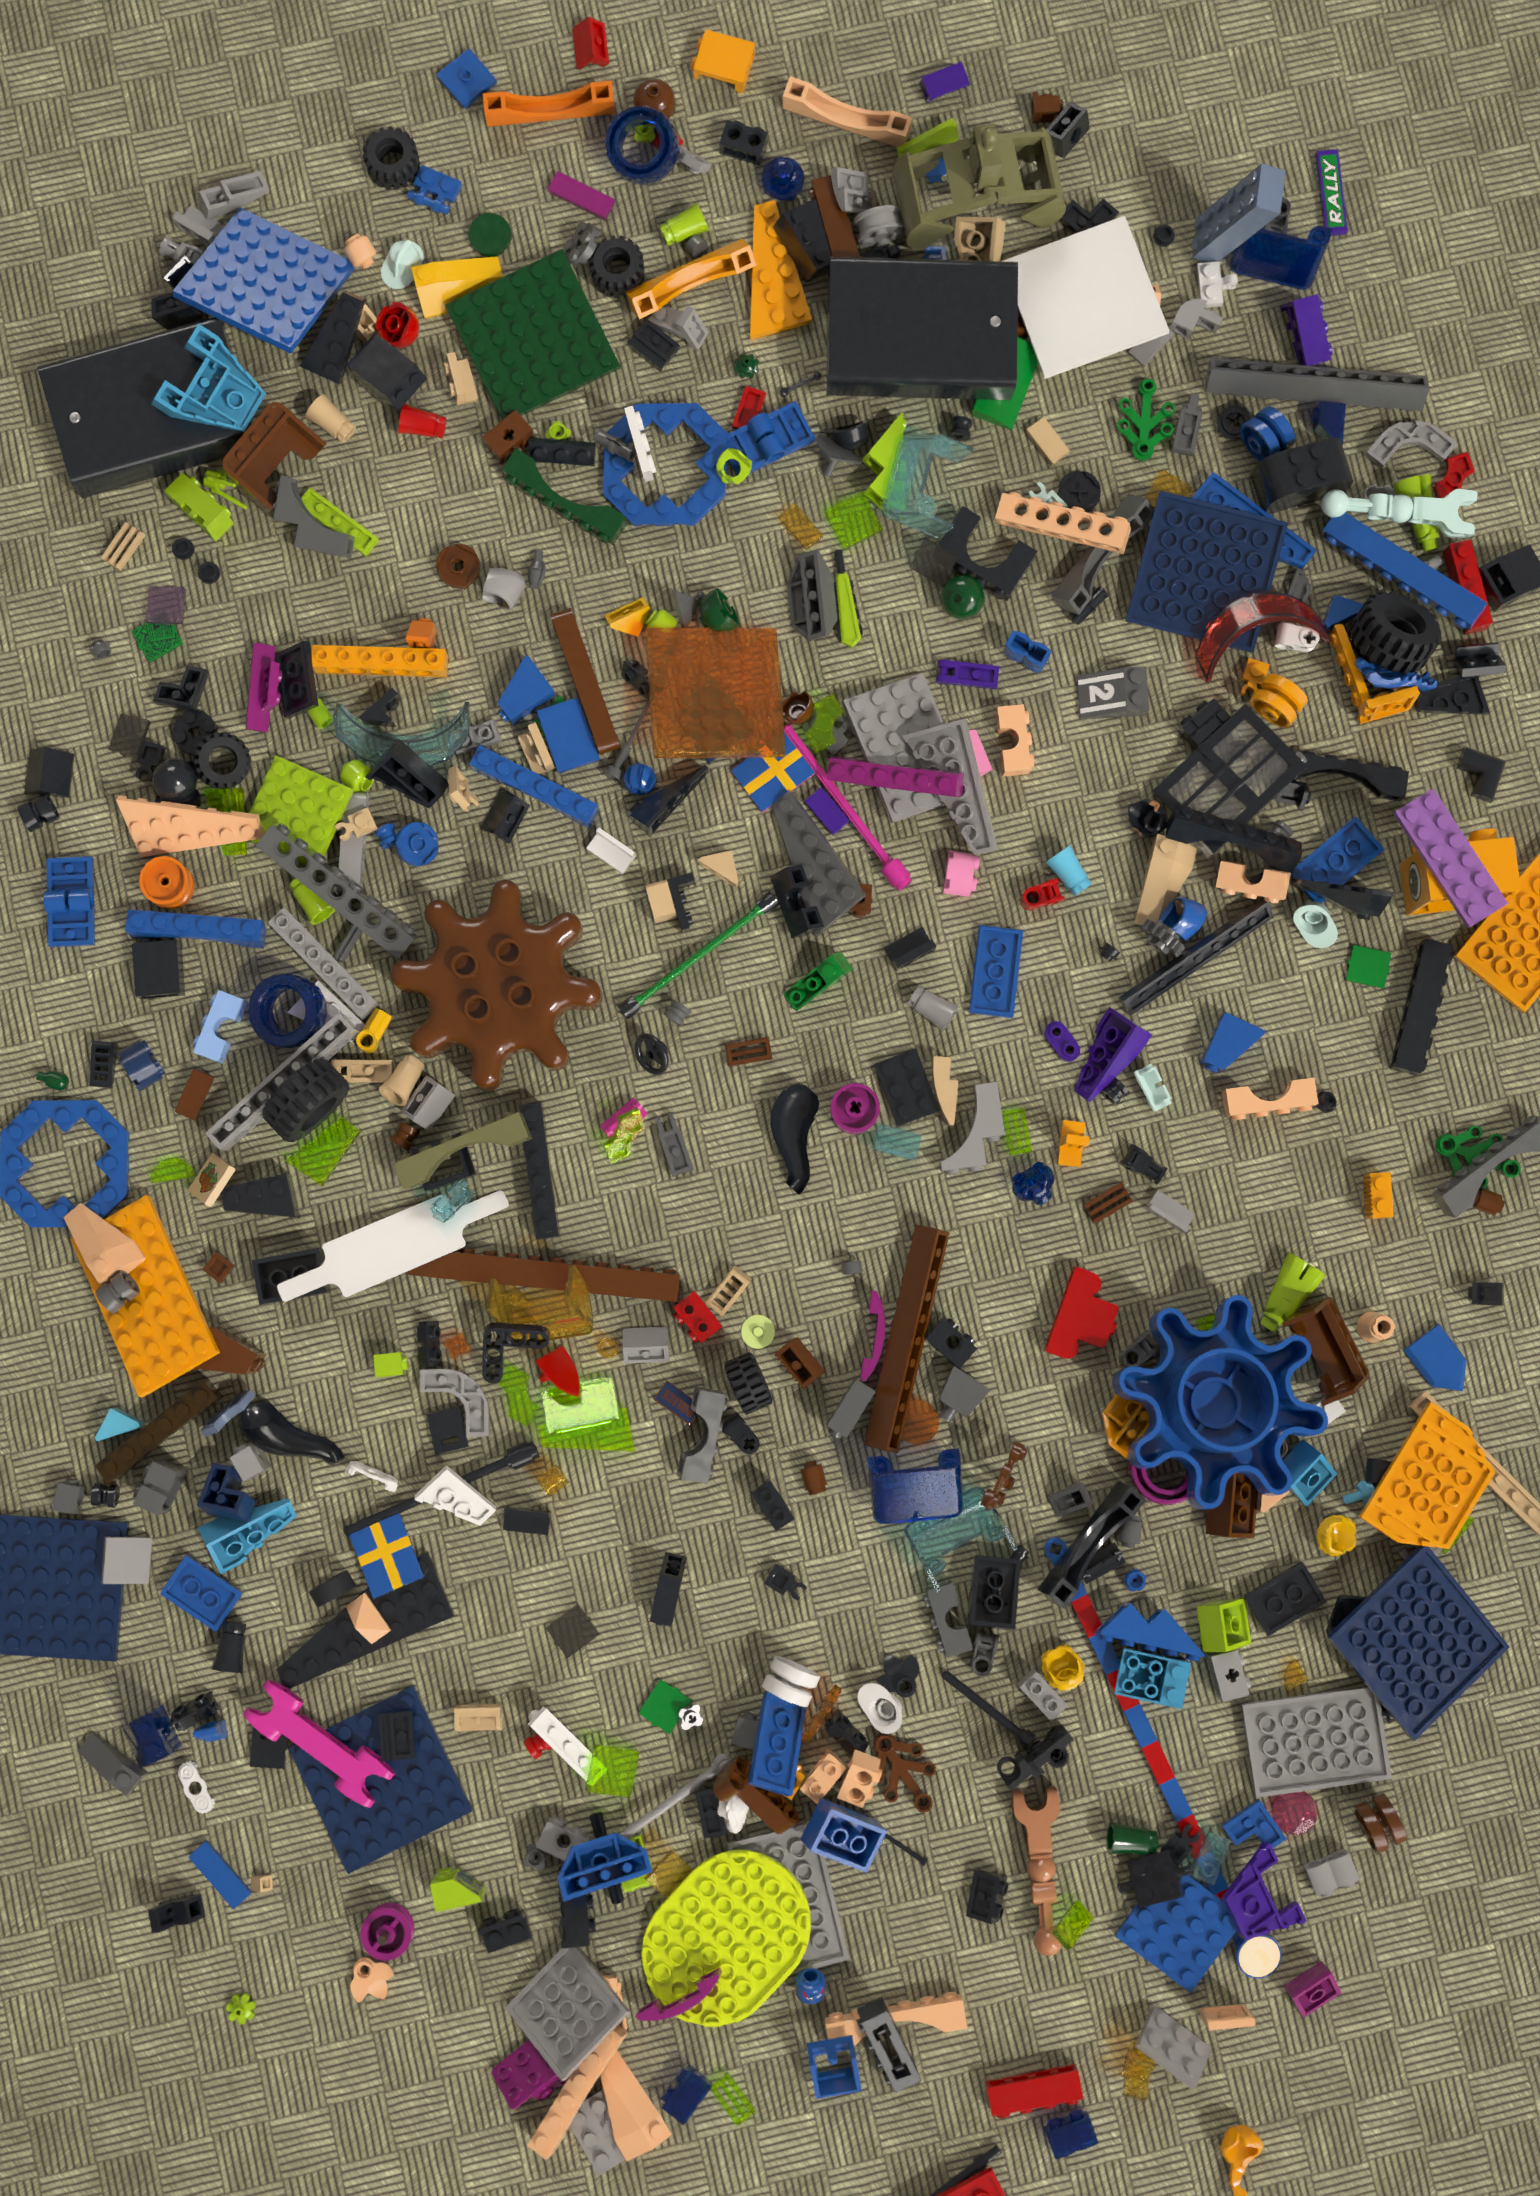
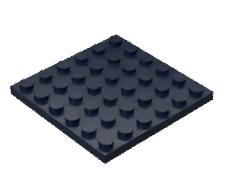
(1200, 562)
(54, 1588)
(1418, 1641)
(407, 1807)

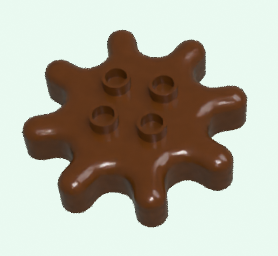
(496, 985)

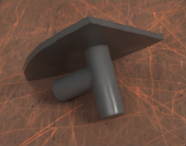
(833, 453)

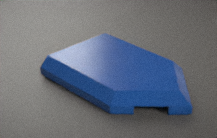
(1438, 1359)

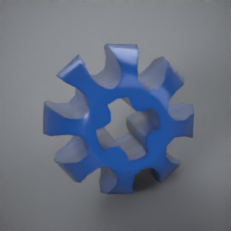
(639, 779)

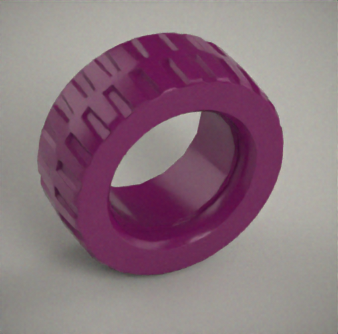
(1154, 1494)

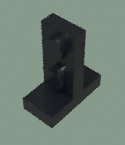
(679, 899)

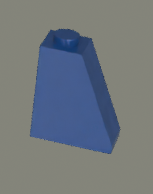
(524, 692)
(1229, 1042)

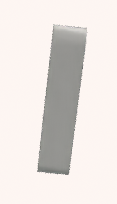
(353, 850)

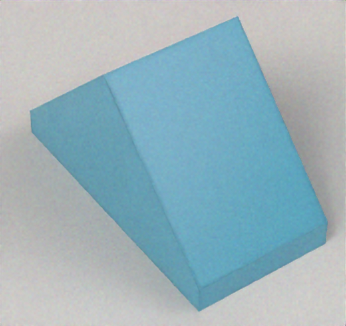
(117, 1423)

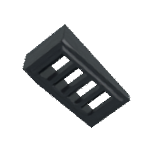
(94, 1064)

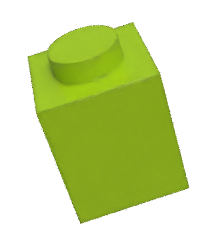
(390, 1364)

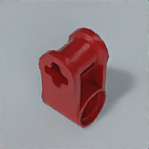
(1045, 893)

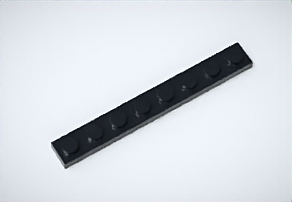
(1196, 956)

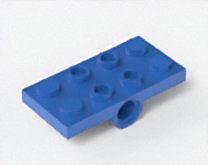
(771, 437)
(70, 902)

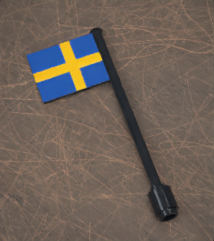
(385, 1544)

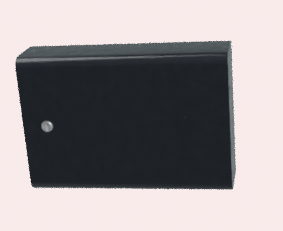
(922, 328)
(107, 417)

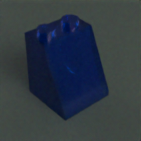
(151, 1736)

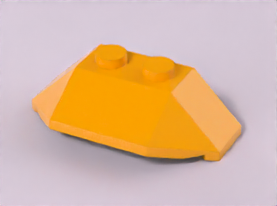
(1124, 1423)

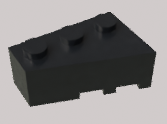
(805, 239)
(409, 774)
(263, 1196)
(576, 1920)

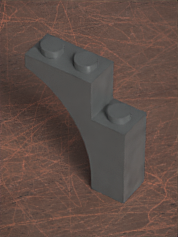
(310, 533)

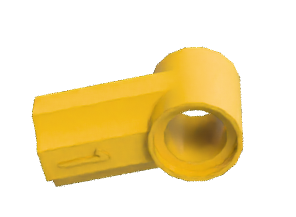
(374, 1028)

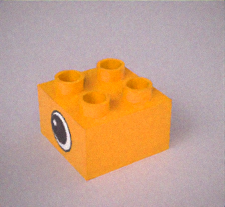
(1425, 895)

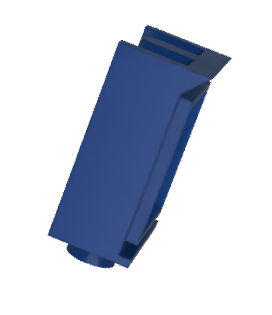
(834, 2081)

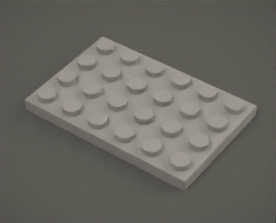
(880, 721)
(1315, 1741)
(810, 1869)

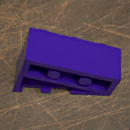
(1308, 330)

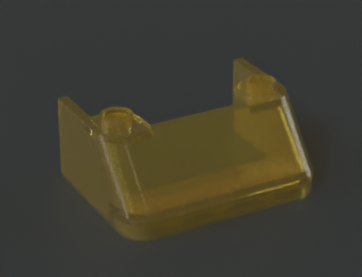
(562, 1313)

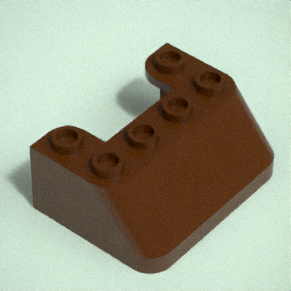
(264, 448)

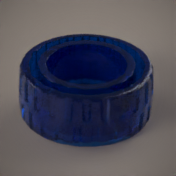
(668, 151)
(262, 1005)

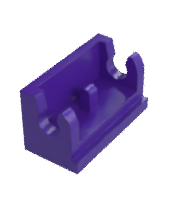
(944, 81)

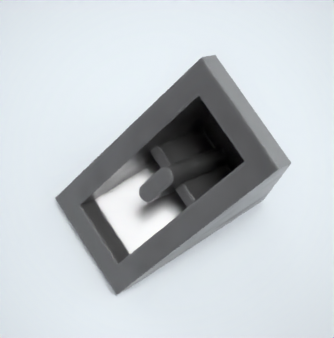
(1070, 1499)

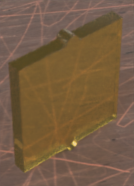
(1167, 483)
(668, 1873)

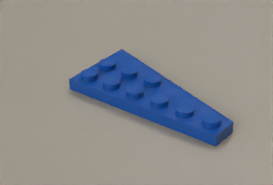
(1218, 491)

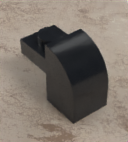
(176, 1911)

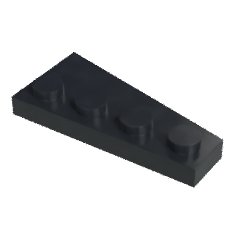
(335, 340)

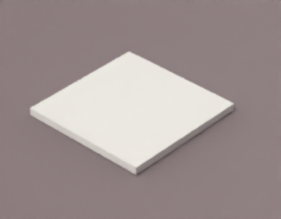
(1086, 297)

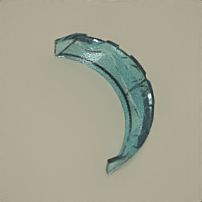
(372, 744)

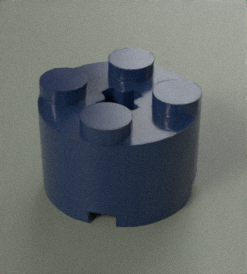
(139, 1065)

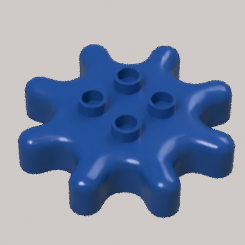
(1214, 1413)

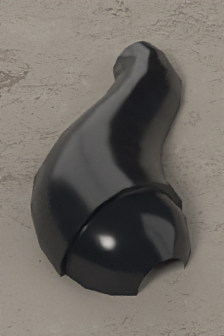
(790, 1126)
(277, 1436)

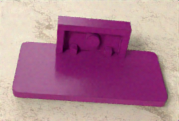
(525, 2076)

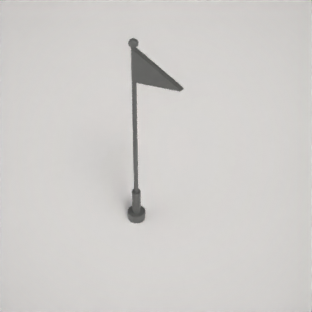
(685, 608)

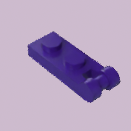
(968, 674)

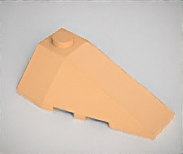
(102, 1245)

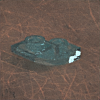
(1210, 1858)

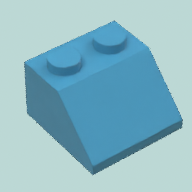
(1308, 1471)

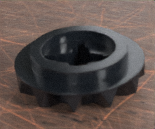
(1229, 414)

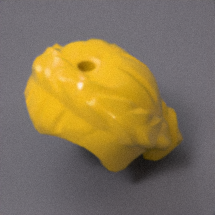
(1336, 1535)
(1062, 1667)

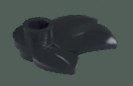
(898, 1672)

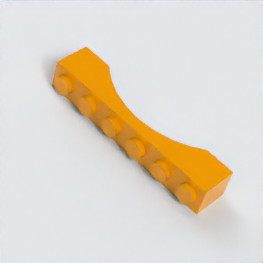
(720, 263)

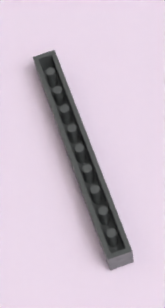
(1316, 384)

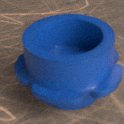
(1128, 1580)

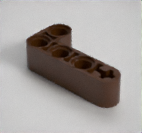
(767, 1805)

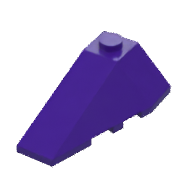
(1114, 1049)

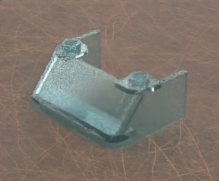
(905, 489)
(940, 1536)

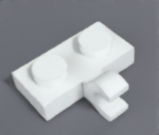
(1212, 284)

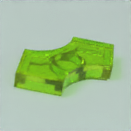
(820, 734)
(620, 1144)
(521, 1406)

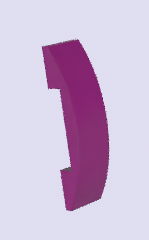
(875, 1307)
(656, 2011)

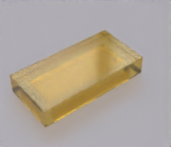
(800, 526)

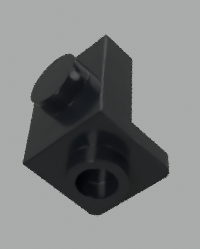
(1295, 794)
(1486, 1293)

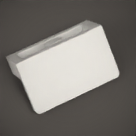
(611, 851)

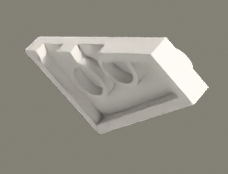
(334, 1006)

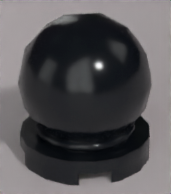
(176, 783)

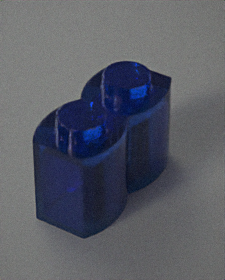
(686, 2094)
(1070, 2134)

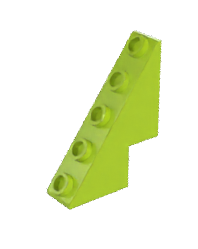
(882, 458)

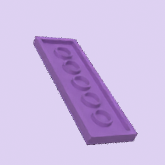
(1450, 858)

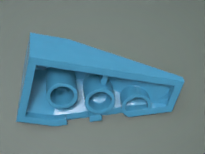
(232, 1540)

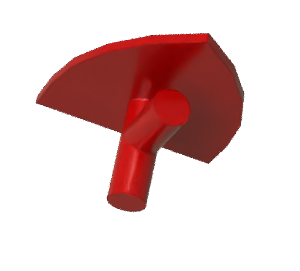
(560, 1370)

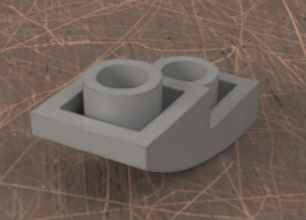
(483, 734)

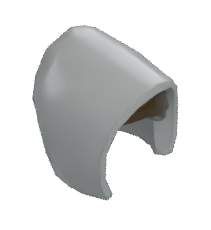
(503, 587)

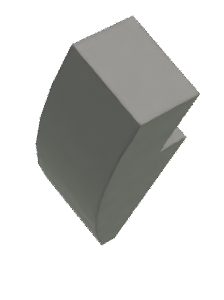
(232, 194)

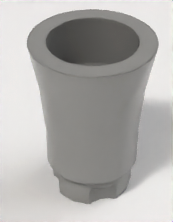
(933, 1007)

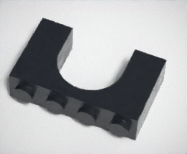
(1000, 579)

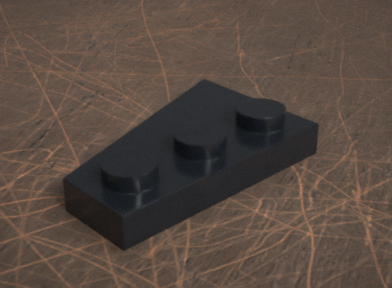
(1454, 696)

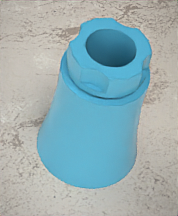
(1069, 870)

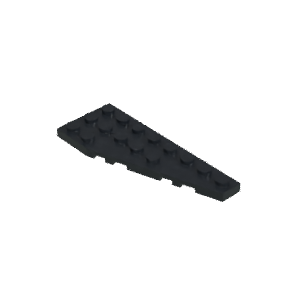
(338, 1642)

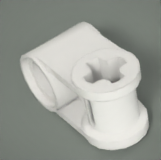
(1293, 638)

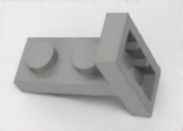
(683, 324)

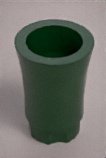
(1130, 1840)

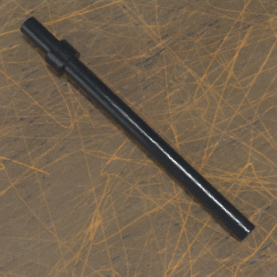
(980, 2163)

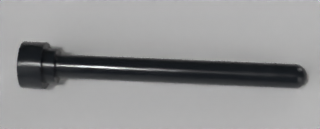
(1023, 1736)

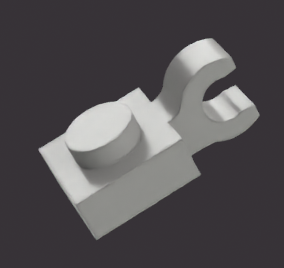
(694, 162)

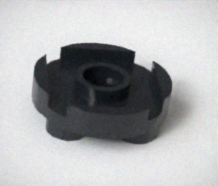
(184, 726)

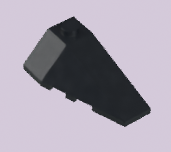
(659, 806)
(1356, 900)

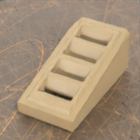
(740, 1288)

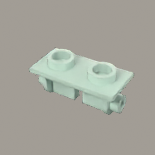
(1156, 1096)

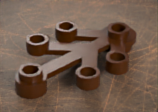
(996, 1497)
(900, 1768)

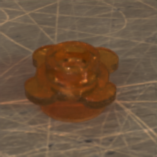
(455, 1352)

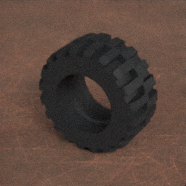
(1395, 632)
(305, 1100)

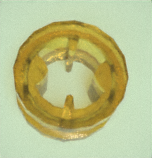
(604, 1353)

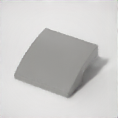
(850, 190)

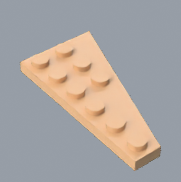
(181, 827)

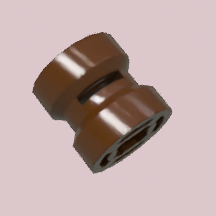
(404, 1136)

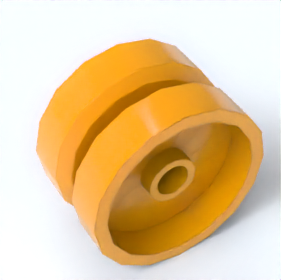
(1278, 700)

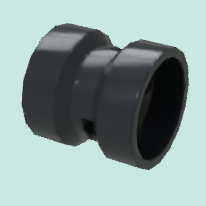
(105, 1495)

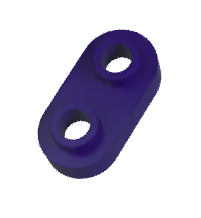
(1060, 1042)

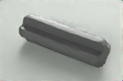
(347, 943)

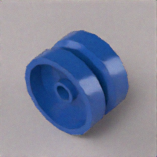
(1267, 433)

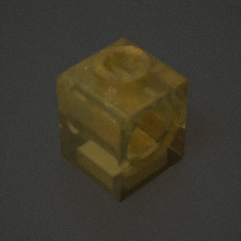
(552, 1480)

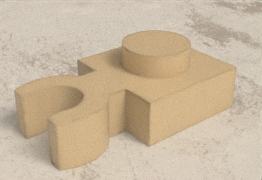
(360, 824)

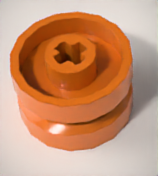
(156, 888)

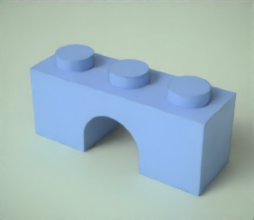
(223, 1008)

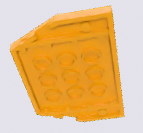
(1430, 1483)

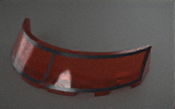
(1246, 614)

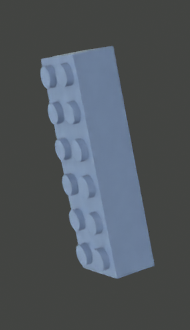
(1238, 214)

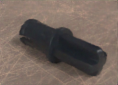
(1098, 597)

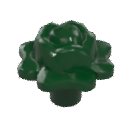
(746, 366)

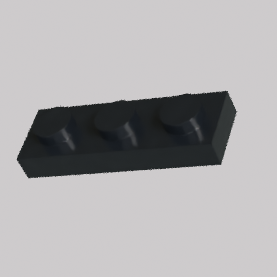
(562, 451)

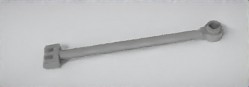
(719, 1762)

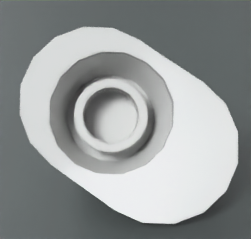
(880, 1707)

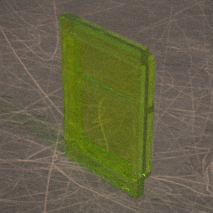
(593, 1406)

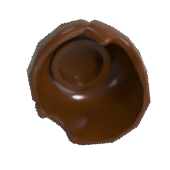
(798, 708)

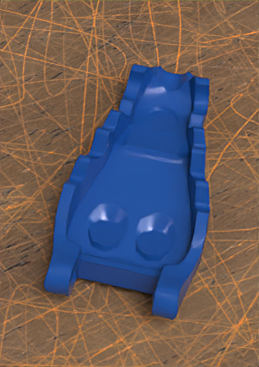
(1384, 678)

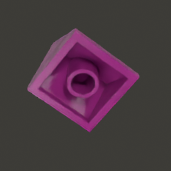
(1312, 1989)

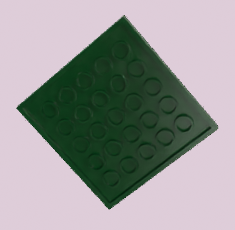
(533, 335)

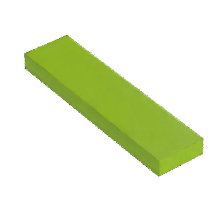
(338, 521)

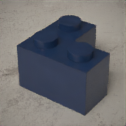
(221, 1495)

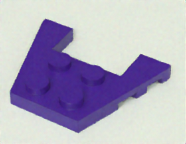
(1251, 1903)

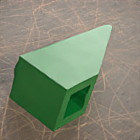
(818, 980)

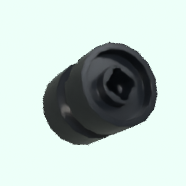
(38, 812)

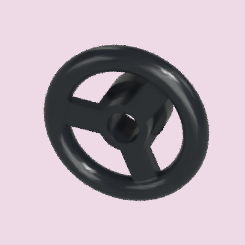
(655, 1052)

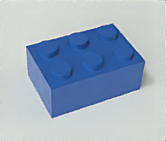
(843, 1835)

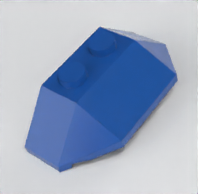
(601, 1865)

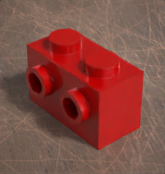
(697, 1318)

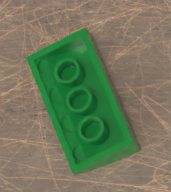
(1005, 412)

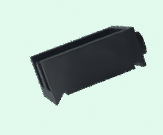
(466, 1159)

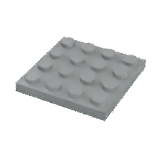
(567, 2010)

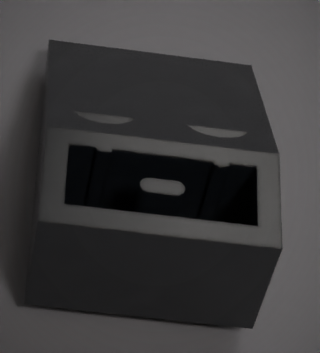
(1510, 577)

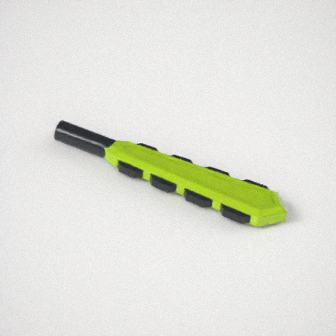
(847, 615)

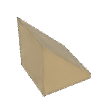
(261, 1883)

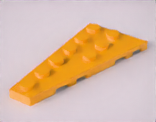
(776, 288)

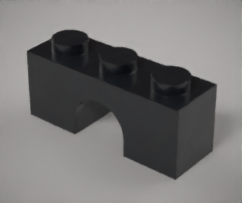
(788, 887)

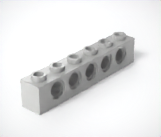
(323, 963)

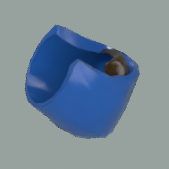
(1184, 917)

